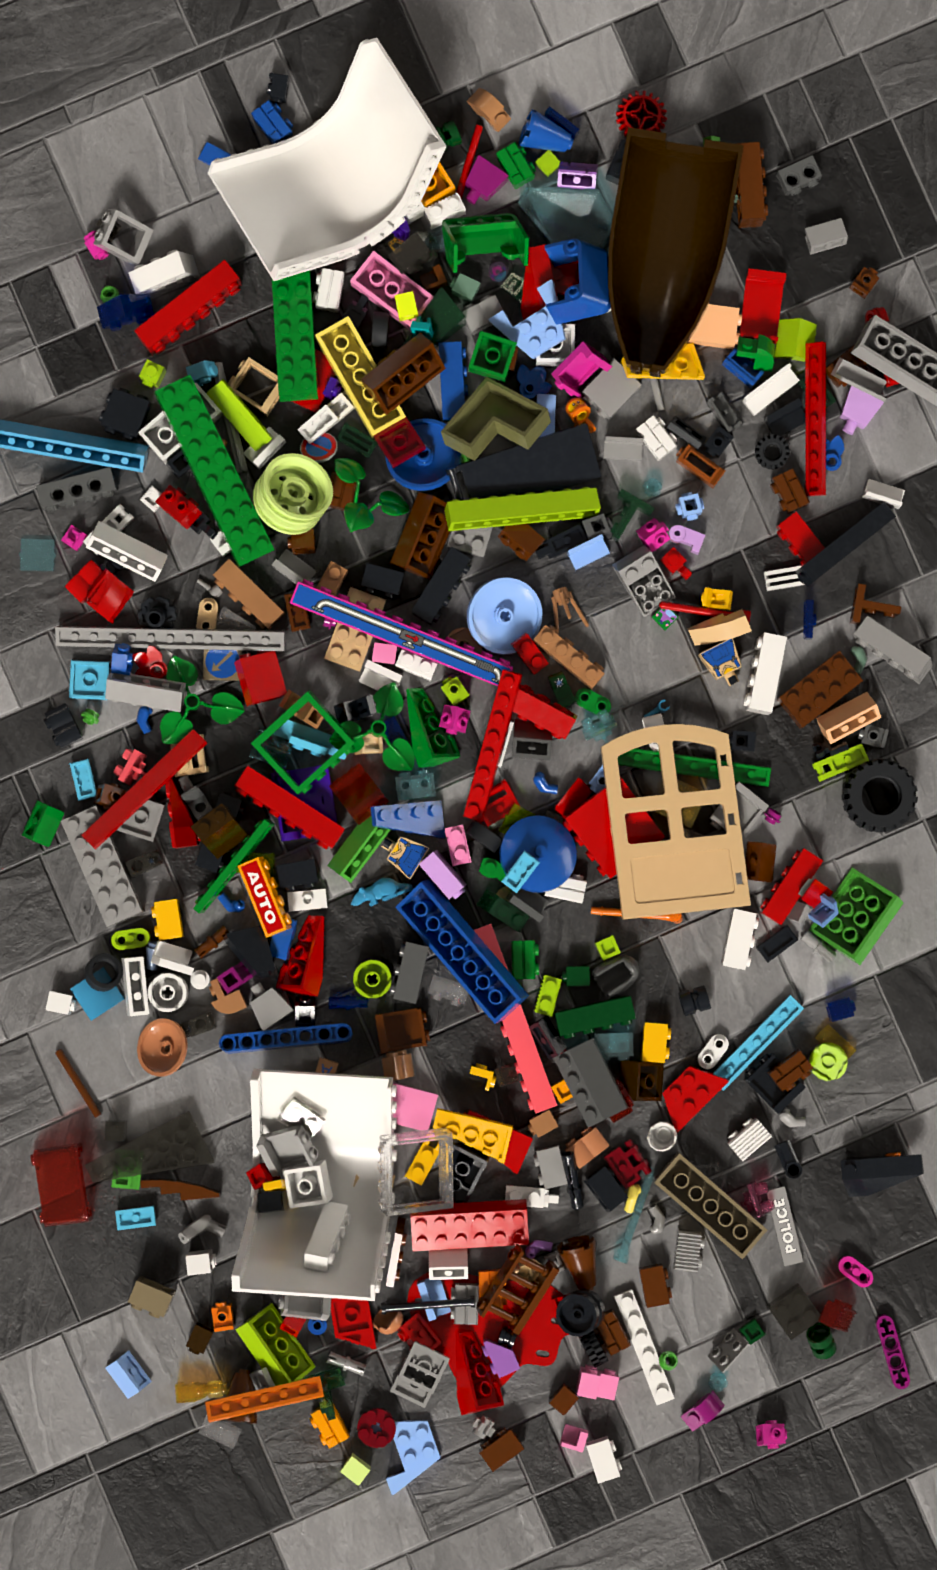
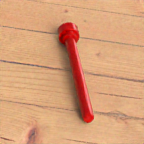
(698, 610)

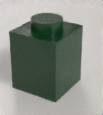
(576, 976)

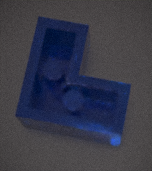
(125, 310)

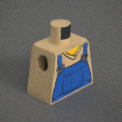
(722, 661)
(405, 854)

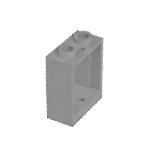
(138, 245)

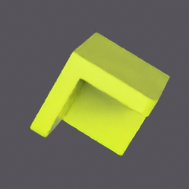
(406, 306)

